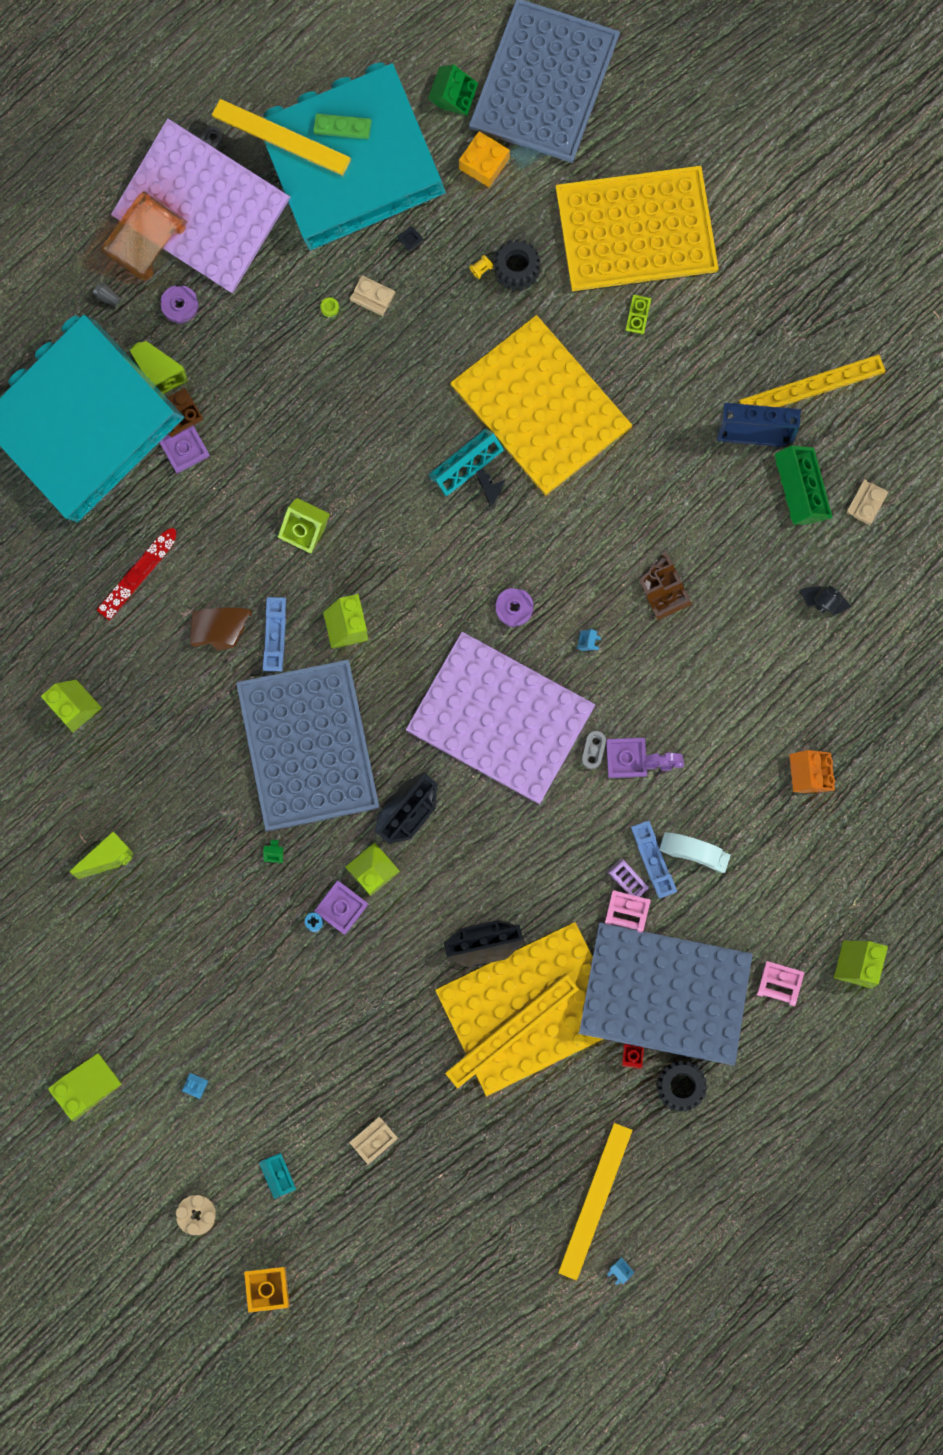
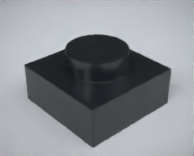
(410, 239)

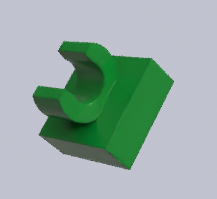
(273, 852)

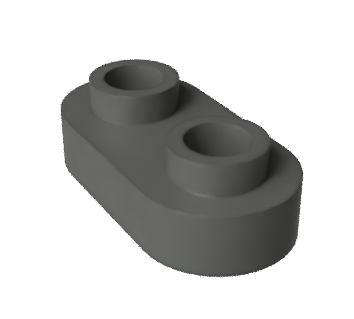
(210, 132)

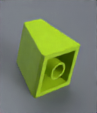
(158, 367)
(345, 622)
(71, 703)
(861, 962)

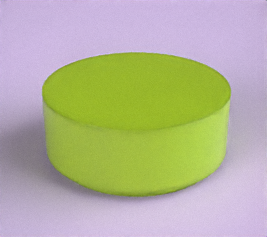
(329, 307)

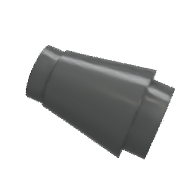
(106, 294)

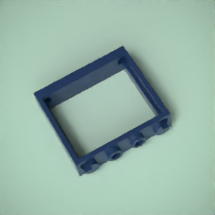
(758, 424)

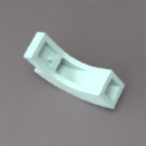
(695, 850)

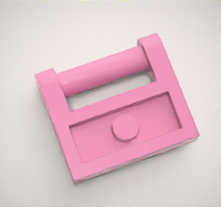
(628, 905)
(783, 977)

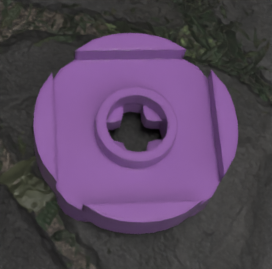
(179, 294)
(510, 617)
(665, 761)

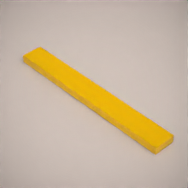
(281, 137)
(818, 383)
(512, 1031)
(595, 1201)

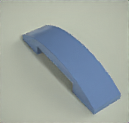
(275, 634)
(653, 859)

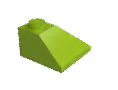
(372, 869)

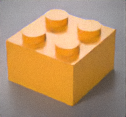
(484, 159)
(267, 1289)

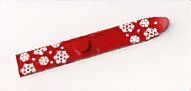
(137, 574)

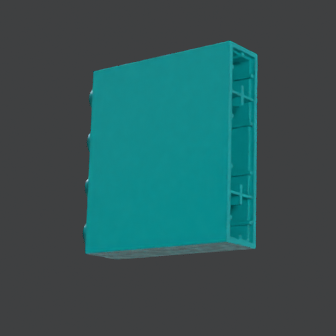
(384, 173)
(82, 417)

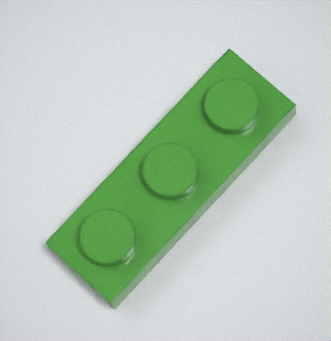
(342, 126)

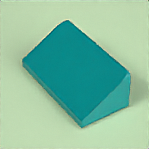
(277, 1176)

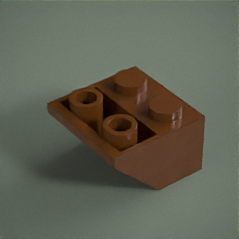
(187, 408)

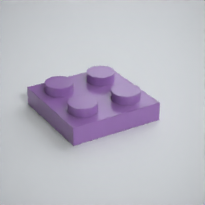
(184, 449)
(626, 758)
(341, 907)

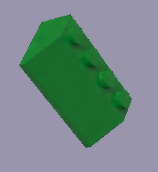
(803, 485)

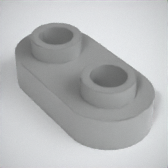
(593, 750)

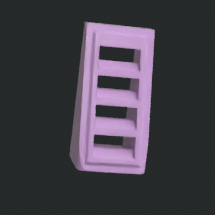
(621, 863)

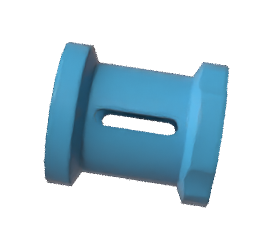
(318, 926)

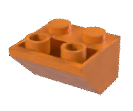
(812, 771)

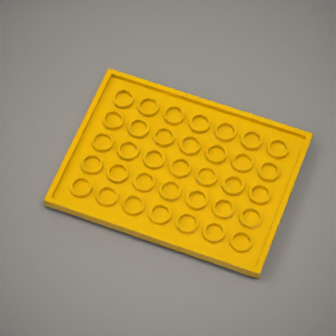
(636, 228)
(541, 405)
(501, 990)

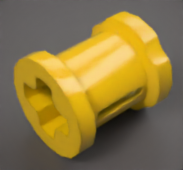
(481, 266)

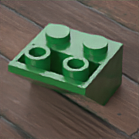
(453, 90)

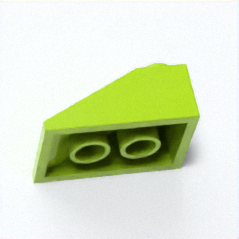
(106, 856)
(84, 1087)

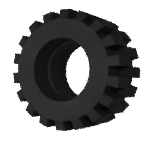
(521, 251)
(694, 1074)

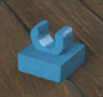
(587, 640)
(195, 1086)
(621, 1271)

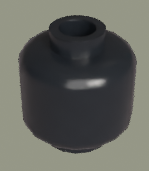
(827, 599)

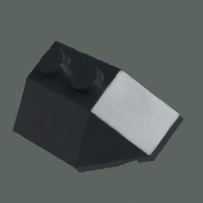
(407, 809)
(484, 943)

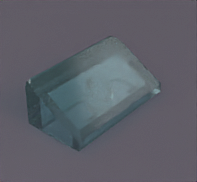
(525, 156)

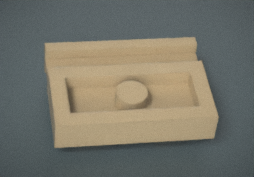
(372, 295)
(867, 502)
(373, 1140)

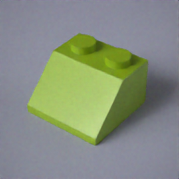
(303, 525)

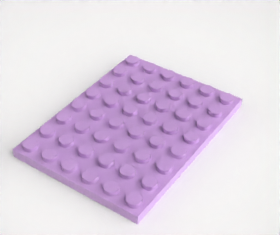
(221, 200)
(500, 718)

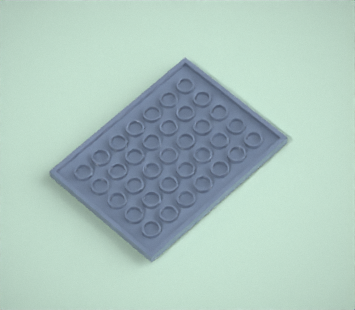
(544, 80)
(307, 745)
(666, 994)

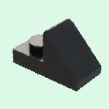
(491, 492)

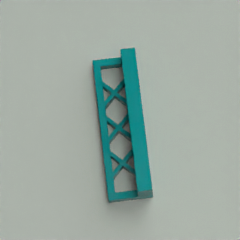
(462, 457)

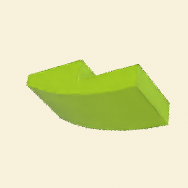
(638, 314)

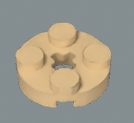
(195, 1226)

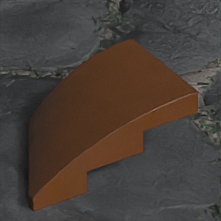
(664, 588)
(218, 627)

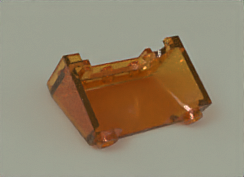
(143, 234)

